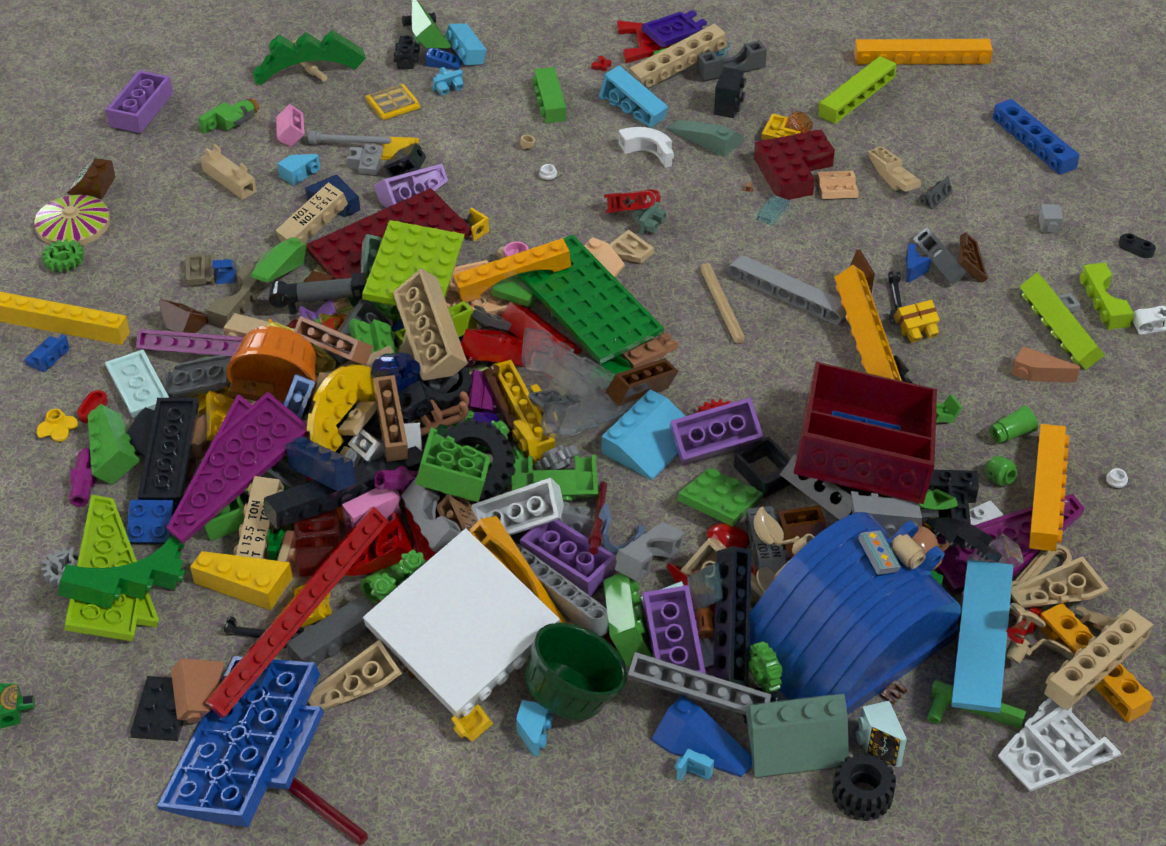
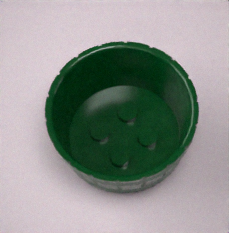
(573, 671)

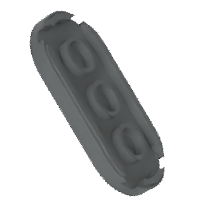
(197, 377)

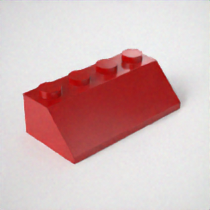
(523, 318)

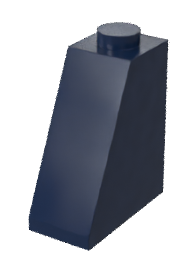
(351, 197)

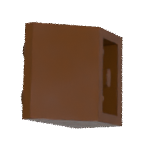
(799, 523)

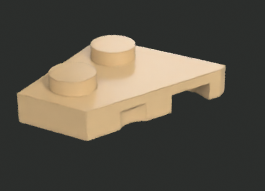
(632, 247)

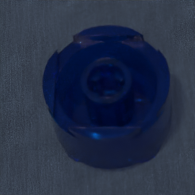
(397, 364)

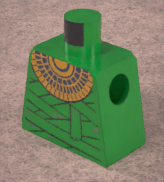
(12, 704)

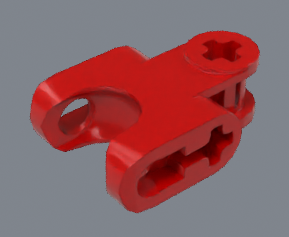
(621, 201)

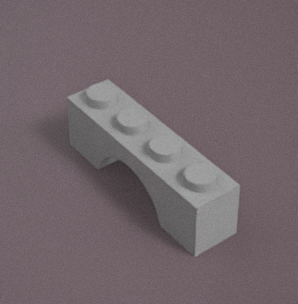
(422, 505)
(637, 556)

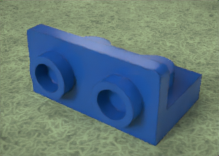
(48, 353)

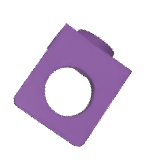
(327, 308)

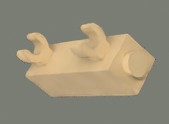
(228, 173)

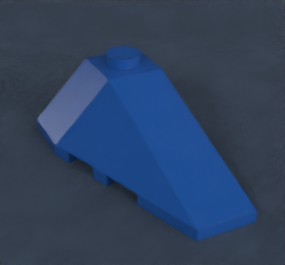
(691, 728)

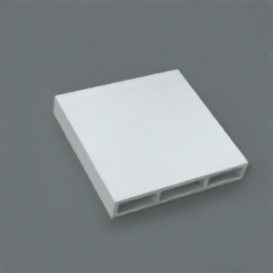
(460, 623)

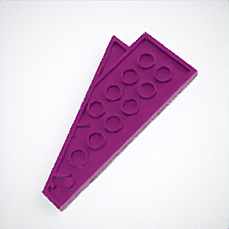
(244, 447)
(1014, 526)

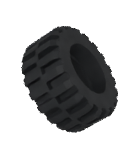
(501, 450)

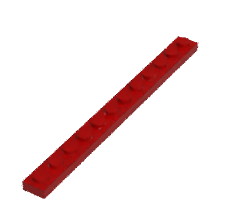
(296, 613)

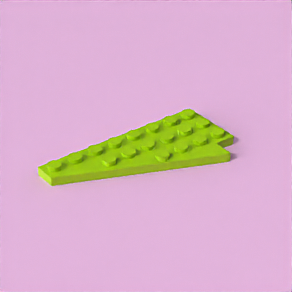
(107, 546)

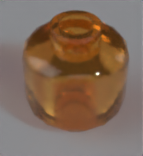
(799, 122)

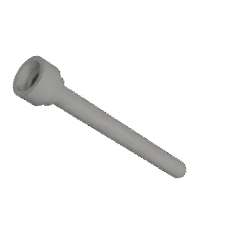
(316, 137)

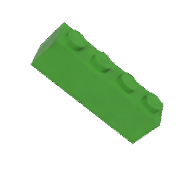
(549, 95)

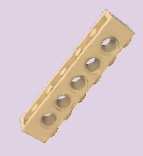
(679, 56)
(1097, 659)

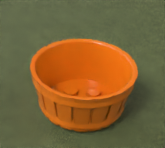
(274, 358)

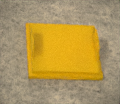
(396, 144)

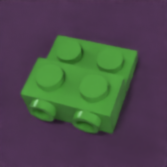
(376, 334)

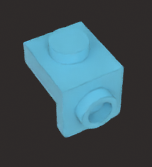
(695, 763)

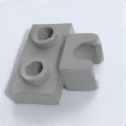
(366, 160)

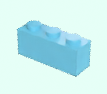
(466, 44)

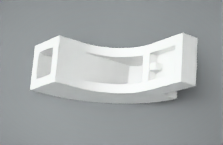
(647, 139)

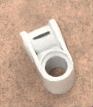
(1150, 320)

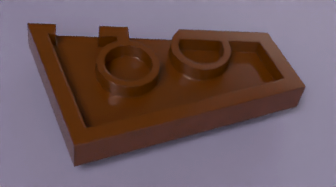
(971, 258)

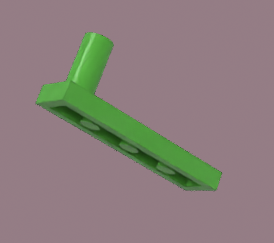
(943, 693)

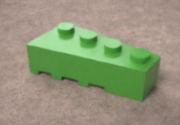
(109, 445)
(227, 520)
(626, 617)

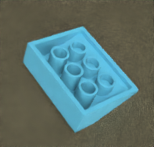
(643, 436)

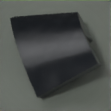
(140, 431)

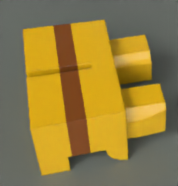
(916, 319)

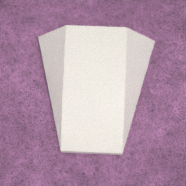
(1054, 747)

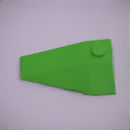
(425, 29)

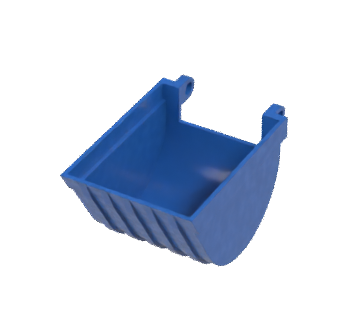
(844, 624)

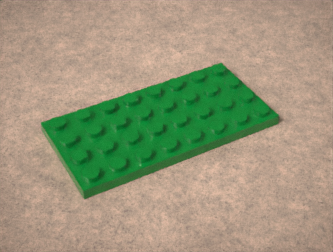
(593, 304)

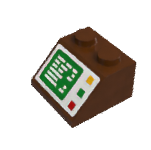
(94, 179)

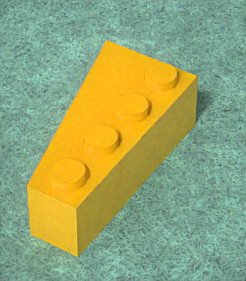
(243, 577)

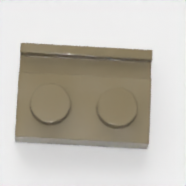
(199, 269)

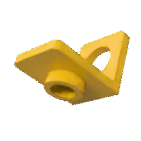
(479, 221)

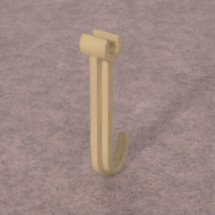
(1040, 562)

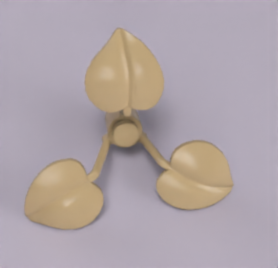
(771, 532)
(1017, 651)

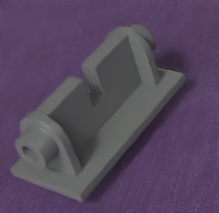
(937, 193)

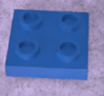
(149, 521)

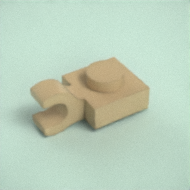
(1099, 620)

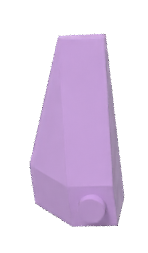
(409, 184)

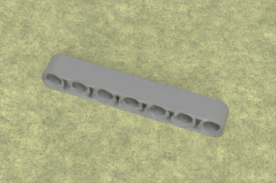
(787, 289)
(568, 597)

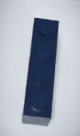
(320, 463)

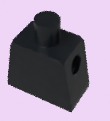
(410, 158)

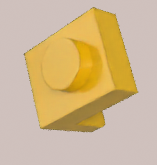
(473, 724)

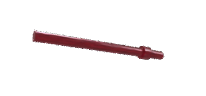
(595, 536)

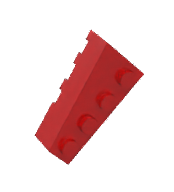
(491, 346)

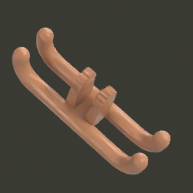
(438, 416)

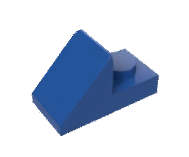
(915, 265)
(224, 271)

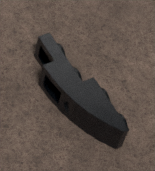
(964, 535)

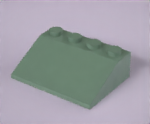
(798, 734)

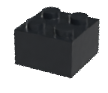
(729, 92)

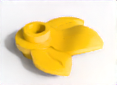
(56, 425)

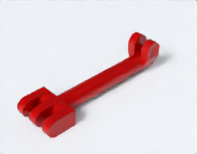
(1018, 628)

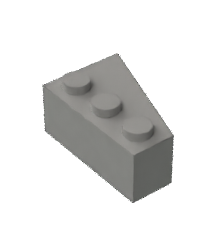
(888, 512)

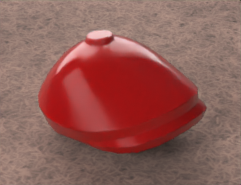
(728, 535)

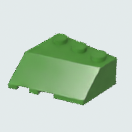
(452, 467)

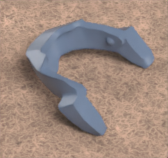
(605, 516)

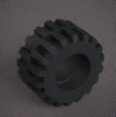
(863, 802)

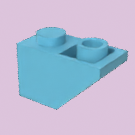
(298, 167)
(532, 725)

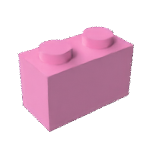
(290, 125)

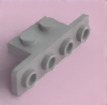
(579, 519)

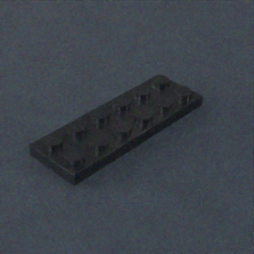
(169, 449)

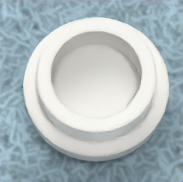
(548, 172)
(1117, 478)

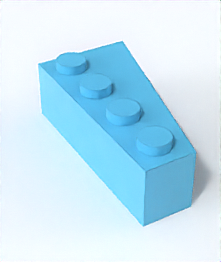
(632, 97)

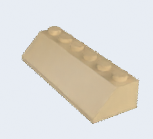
(429, 326)

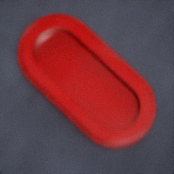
(90, 403)

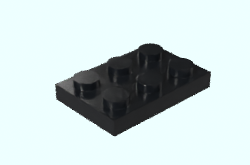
(157, 712)

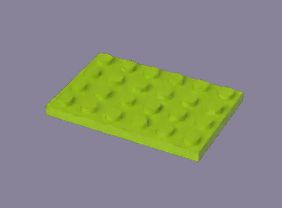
(407, 250)

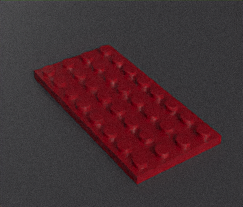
(341, 250)

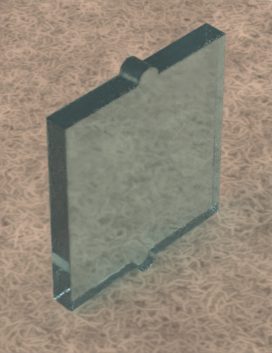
(705, 587)

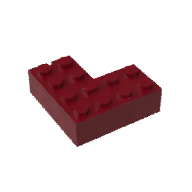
(789, 160)

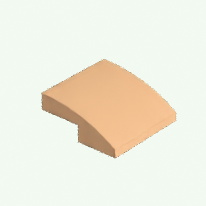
(837, 184)

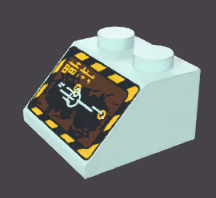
(881, 733)

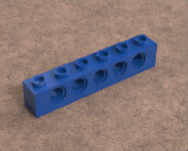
(1036, 136)

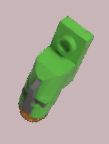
(228, 116)

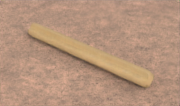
(722, 303)

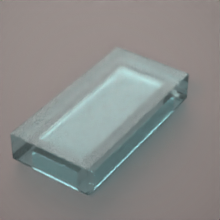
(773, 210)

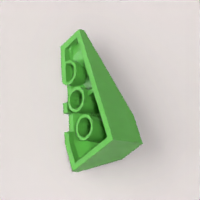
(280, 260)

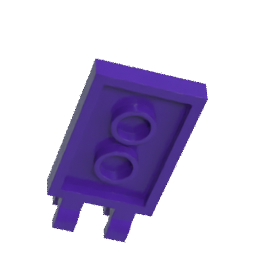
(673, 28)

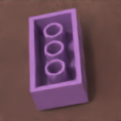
(139, 101)
(716, 431)
(570, 555)
(673, 627)

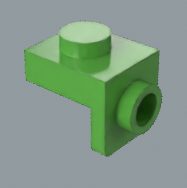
(948, 410)

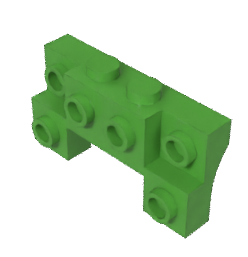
(573, 483)

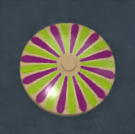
(72, 218)

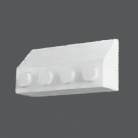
(524, 507)

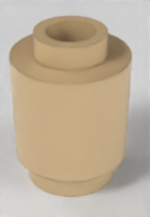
(907, 551)

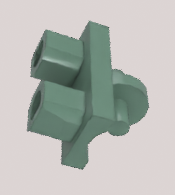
(649, 218)

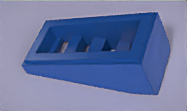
(439, 58)

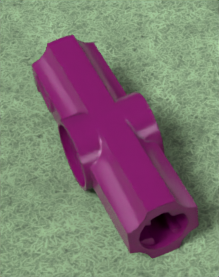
(81, 479)
(394, 479)

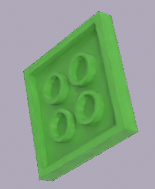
(720, 496)

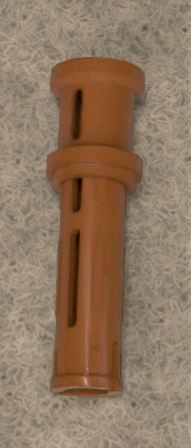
(704, 621)

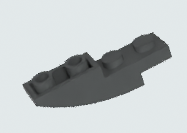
(940, 255)
(543, 398)

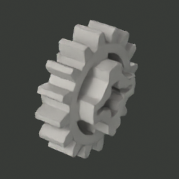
(557, 458)
(55, 565)

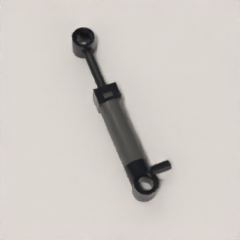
(284, 293)

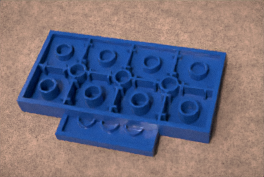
(248, 749)

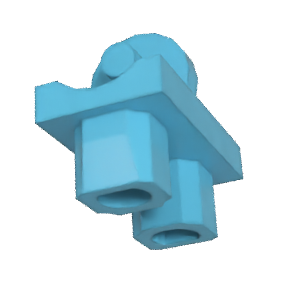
(447, 78)

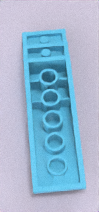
(983, 636)

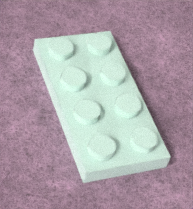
(136, 381)

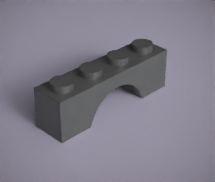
(750, 57)

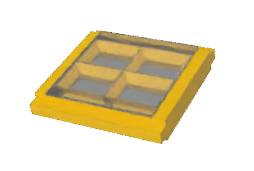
(392, 101)

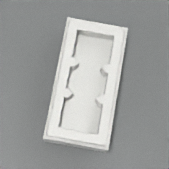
(984, 513)

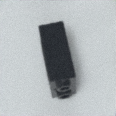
(766, 447)

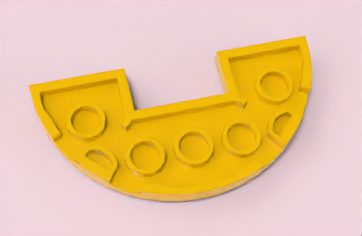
(334, 399)

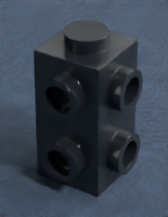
(406, 52)

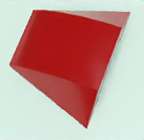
(384, 549)

